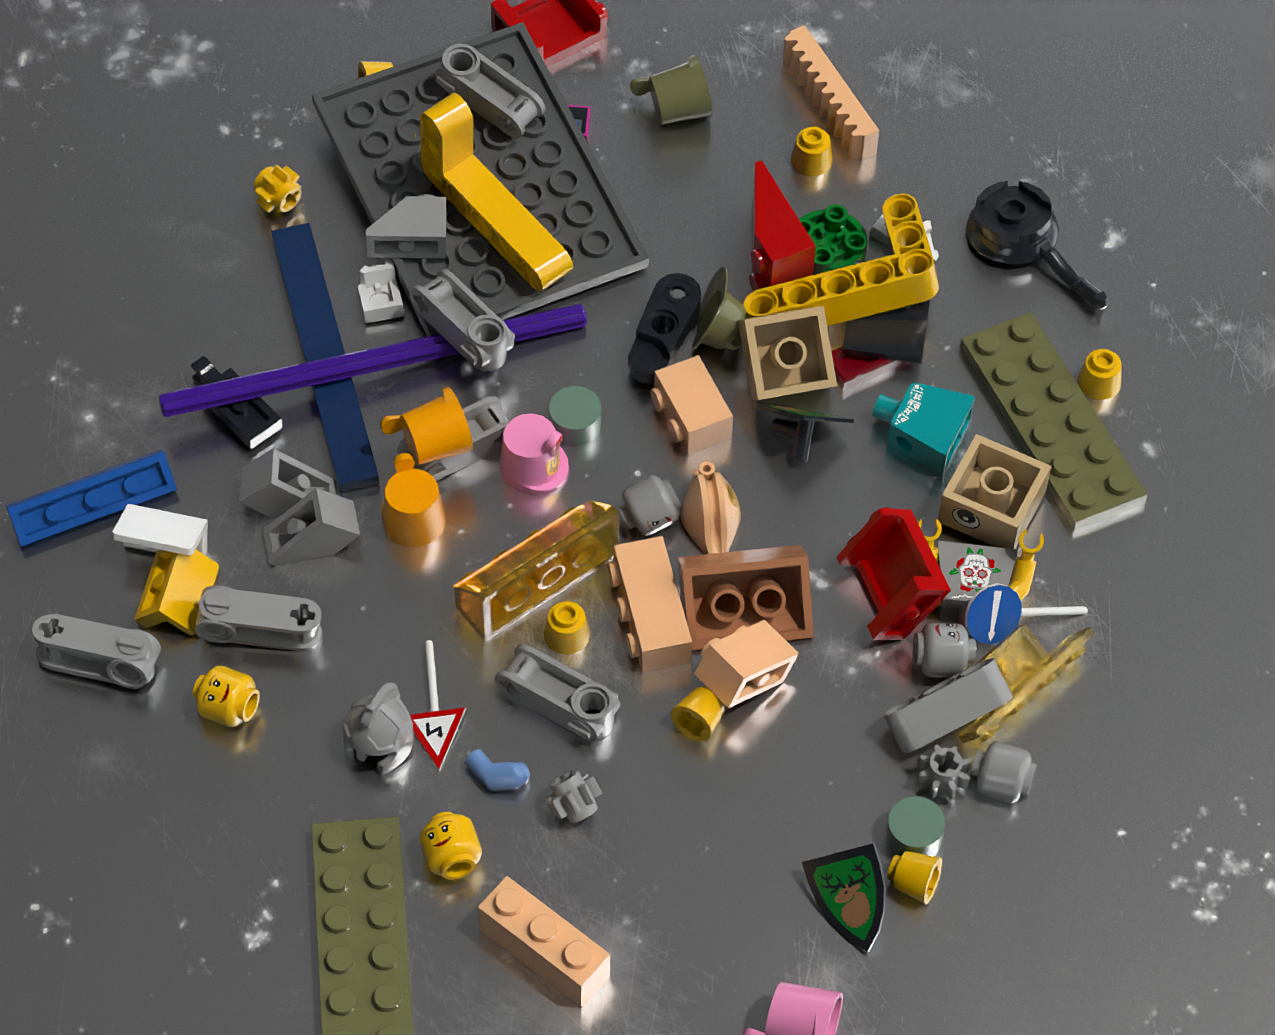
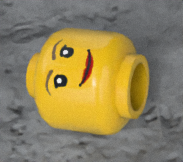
(226, 696)
(450, 845)

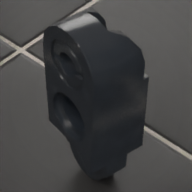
(668, 316)

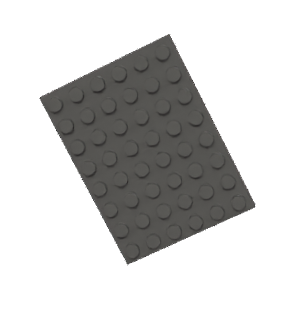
(544, 169)

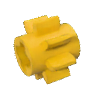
(277, 189)

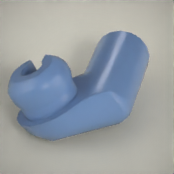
(497, 775)

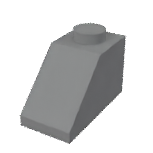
(410, 230)
(279, 482)
(311, 529)

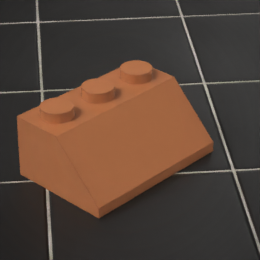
(744, 588)

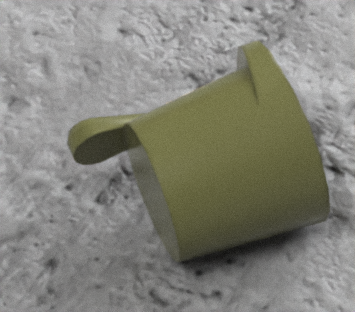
(677, 92)

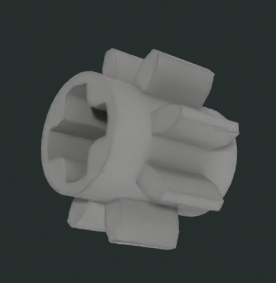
(944, 783)
(573, 796)

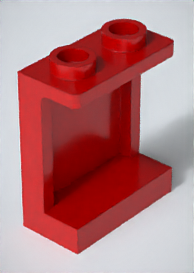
(555, 26)
(896, 571)

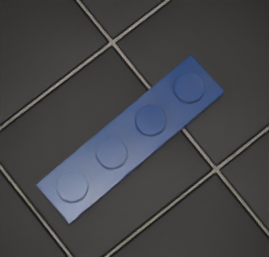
(91, 497)

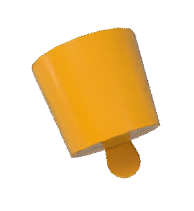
(433, 429)
(412, 505)

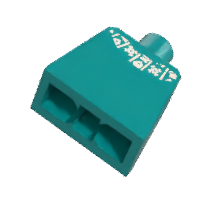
(926, 424)

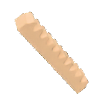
(831, 94)

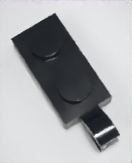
(249, 419)

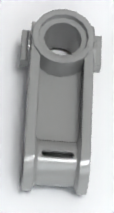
(489, 89)
(464, 321)
(486, 429)
(258, 619)
(96, 650)
(559, 693)

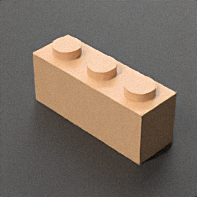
(650, 604)
(544, 941)

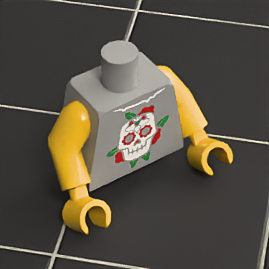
(976, 566)

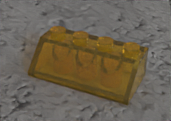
(538, 568)

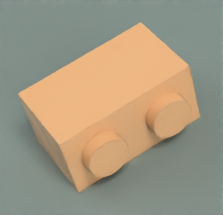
(692, 405)
(745, 663)

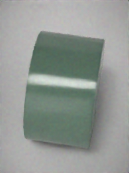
(576, 415)
(915, 826)

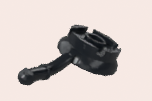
(1019, 227)

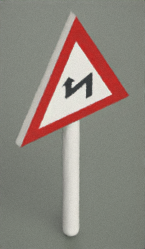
(436, 728)

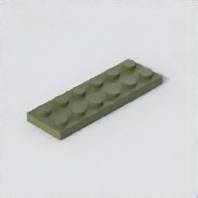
(1053, 420)
(361, 928)

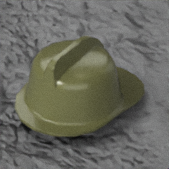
(719, 315)

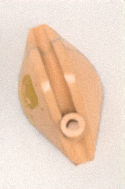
(710, 510)

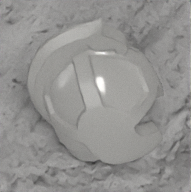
(379, 727)

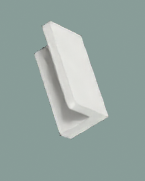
(161, 530)

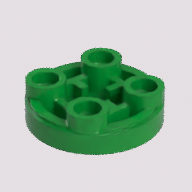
(837, 238)

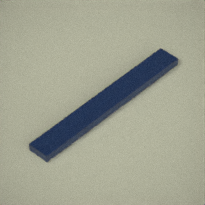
(319, 340)

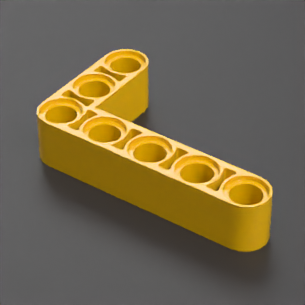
(483, 199)
(868, 286)

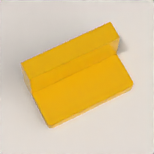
(175, 589)

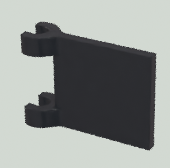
(889, 334)

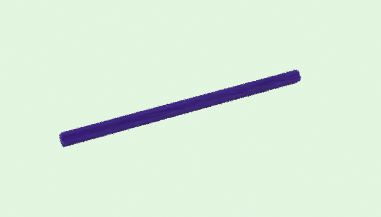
(354, 364)

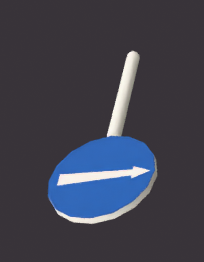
(997, 611)

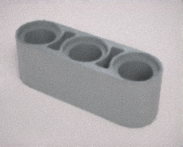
(948, 705)

